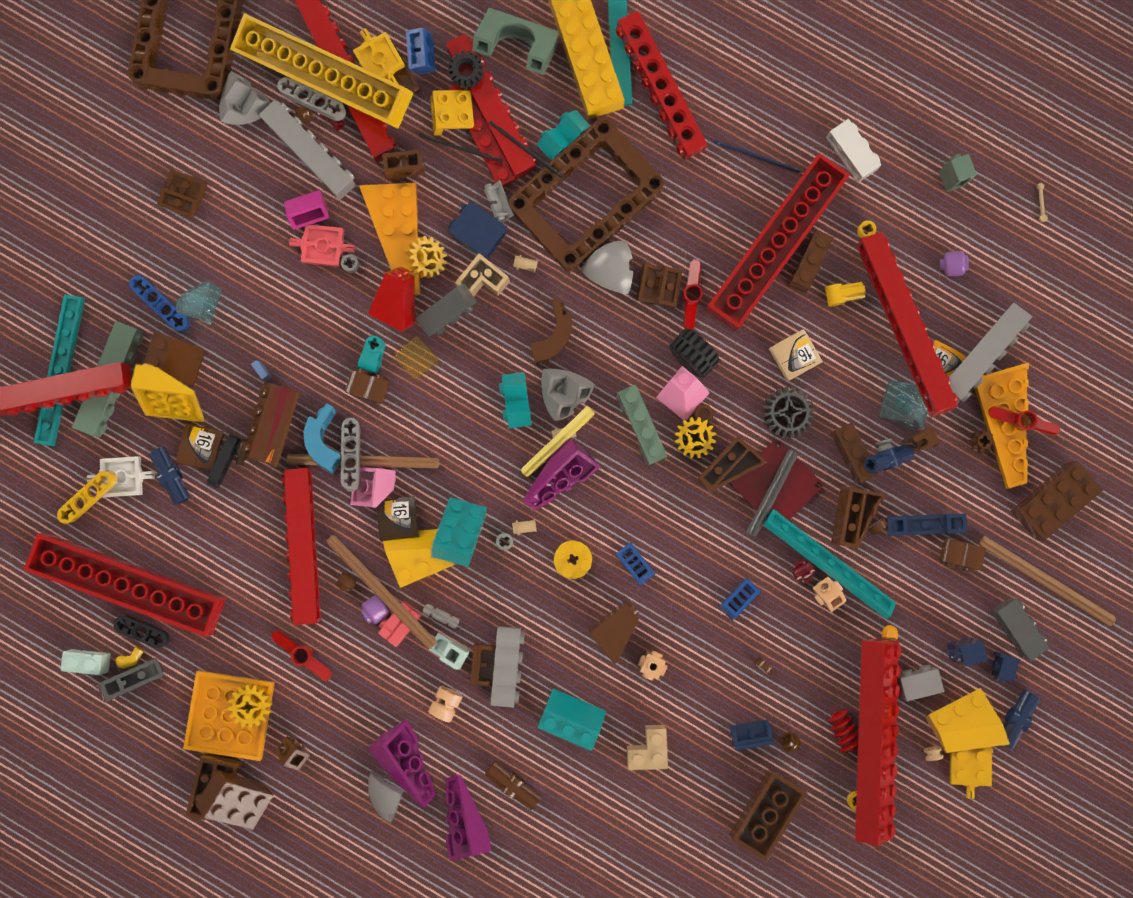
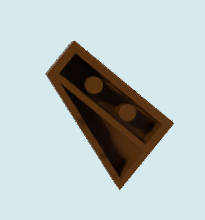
(730, 465)
(853, 515)
(206, 768)

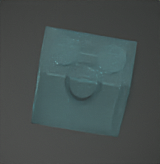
(199, 302)
(903, 405)

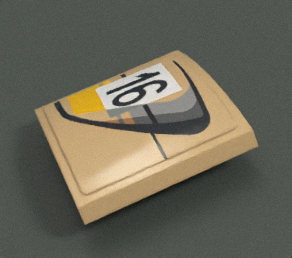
(795, 355)

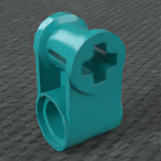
(371, 357)

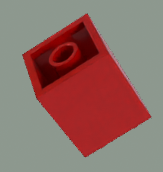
(395, 299)

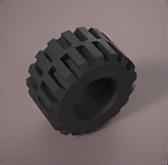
(694, 353)

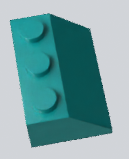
(572, 719)

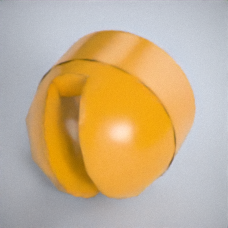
(890, 632)

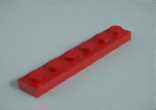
(487, 144)

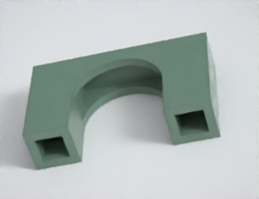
(500, 25)
(635, 409)

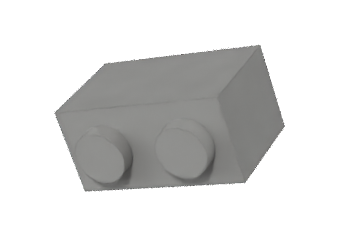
(920, 683)

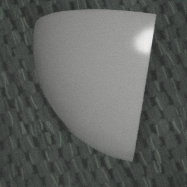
(240, 101)
(610, 267)
(564, 391)
(383, 796)

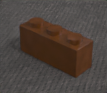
(810, 261)
(852, 451)

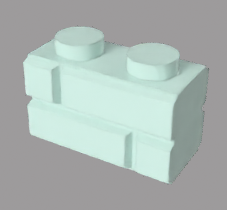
(85, 662)

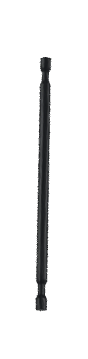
(460, 148)
(526, 149)

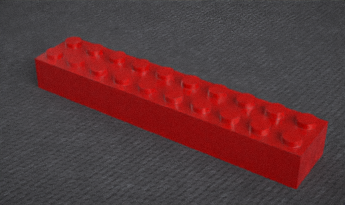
(777, 242)
(125, 584)
(877, 741)

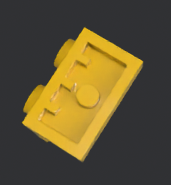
(451, 110)

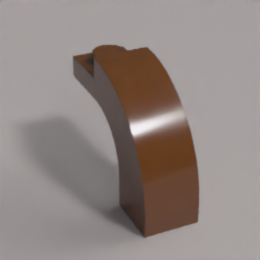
(555, 344)

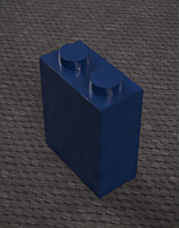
(477, 230)

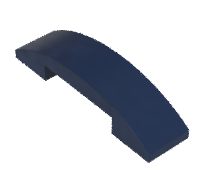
(927, 524)

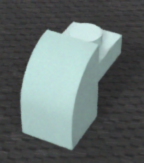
(450, 651)

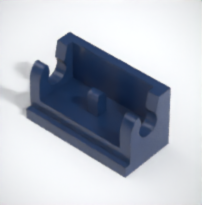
(751, 735)

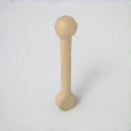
(1040, 186)

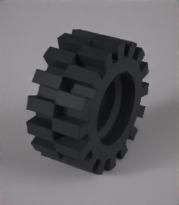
(458, 61)

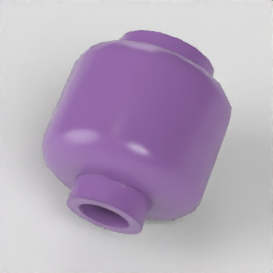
(954, 263)
(374, 610)

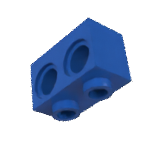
(420, 51)

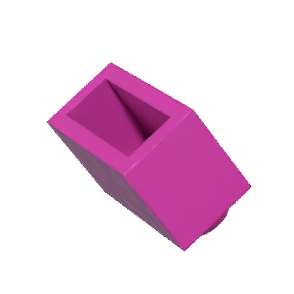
(306, 209)

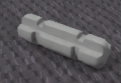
(441, 616)

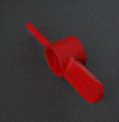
(693, 283)
(1015, 419)
(311, 663)

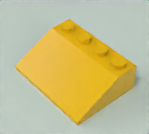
(164, 396)

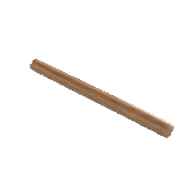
(372, 461)
(1047, 581)
(391, 602)

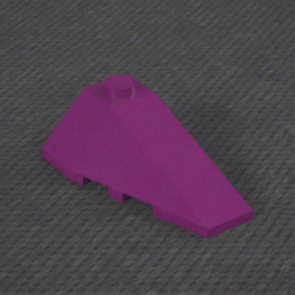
(564, 468)
(401, 758)
(466, 828)

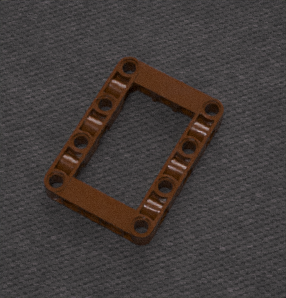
(145, 54)
(586, 145)

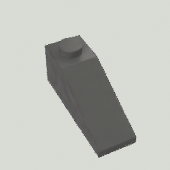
(130, 680)

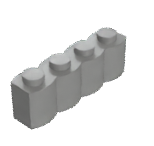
(506, 666)

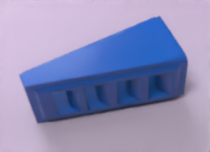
(645, 577)
(727, 610)

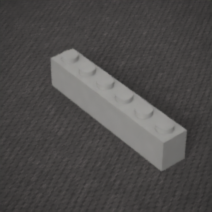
(307, 149)
(988, 350)

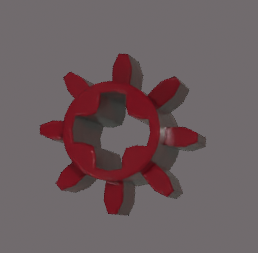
(803, 571)

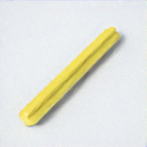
(565, 434)

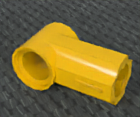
(839, 294)

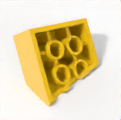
(412, 557)
(968, 724)

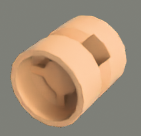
(444, 705)

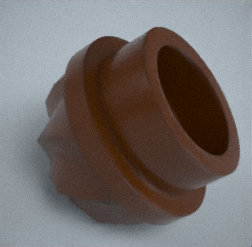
(304, 114)
(346, 582)
(790, 742)

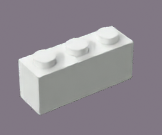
(853, 150)

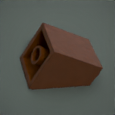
(175, 357)
(615, 630)

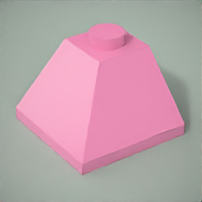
(683, 394)
(373, 487)

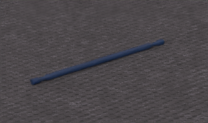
(757, 156)

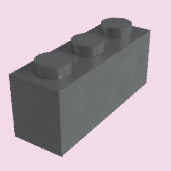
(447, 310)
(1020, 628)

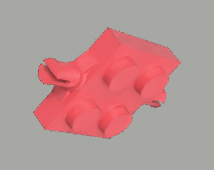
(322, 245)

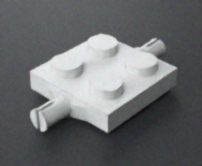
(128, 475)

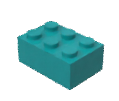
(458, 532)

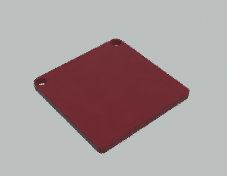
(794, 493)

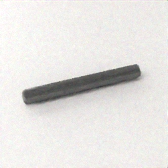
(772, 493)

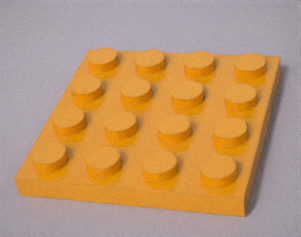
(210, 722)

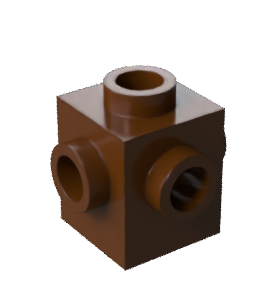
(292, 753)

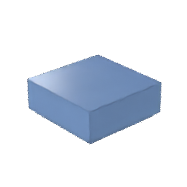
(261, 370)

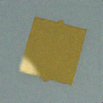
(416, 358)

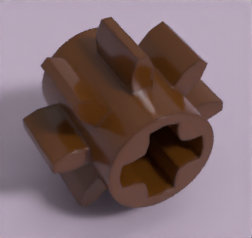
(979, 446)

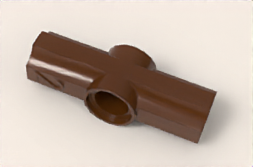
(513, 785)

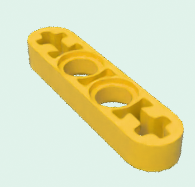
(87, 497)

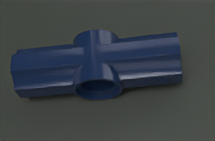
(888, 458)
(169, 475)
(1019, 718)

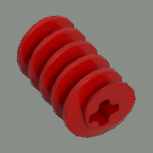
(845, 730)

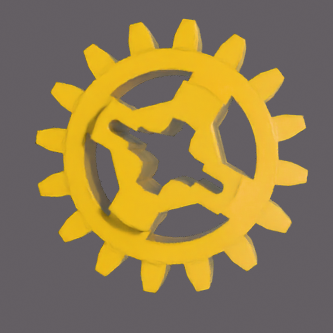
(426, 257)
(700, 430)
(250, 714)

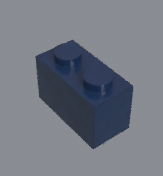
(967, 651)

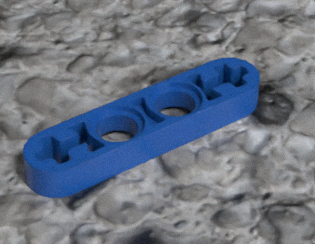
(159, 303)

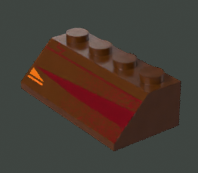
(270, 424)

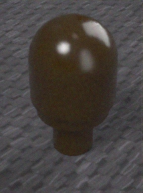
(240, 460)

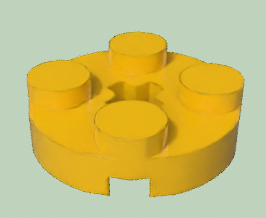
(567, 569)

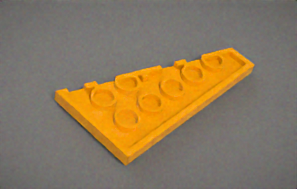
(395, 220)
(1007, 391)

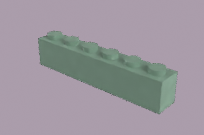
(119, 348)

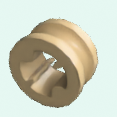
(933, 753)

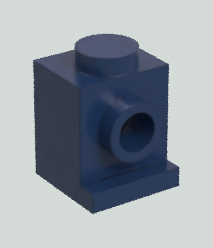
(1004, 667)

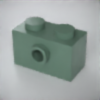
(957, 172)

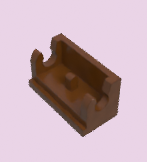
(924, 439)
(482, 664)

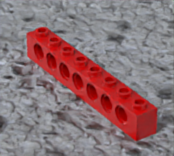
(635, 25)

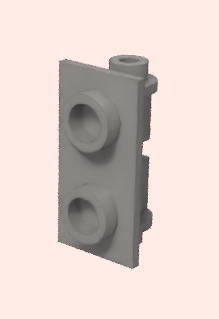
(500, 206)

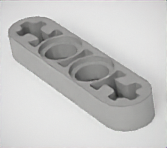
(313, 96)
(350, 454)

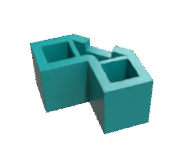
(559, 138)
(516, 400)

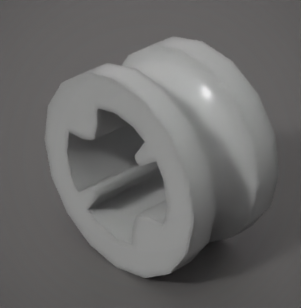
(345, 260)
(885, 444)
(505, 547)

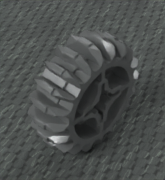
(788, 420)

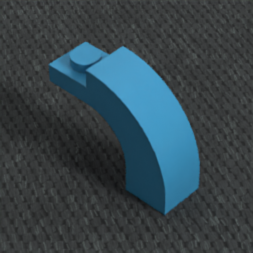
(314, 440)

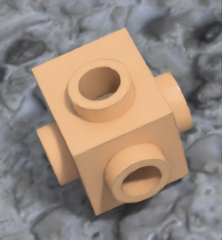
(829, 594)
(649, 658)

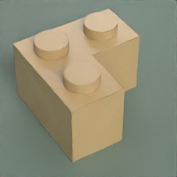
(482, 273)
(651, 755)

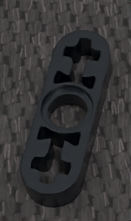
(223, 461)
(133, 634)

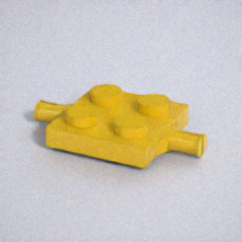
(379, 55)
(971, 769)

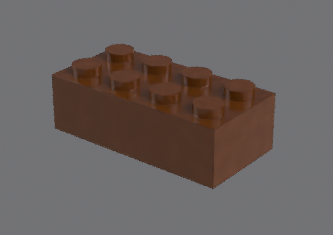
(1056, 500)
(768, 814)

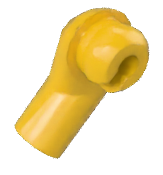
(129, 661)

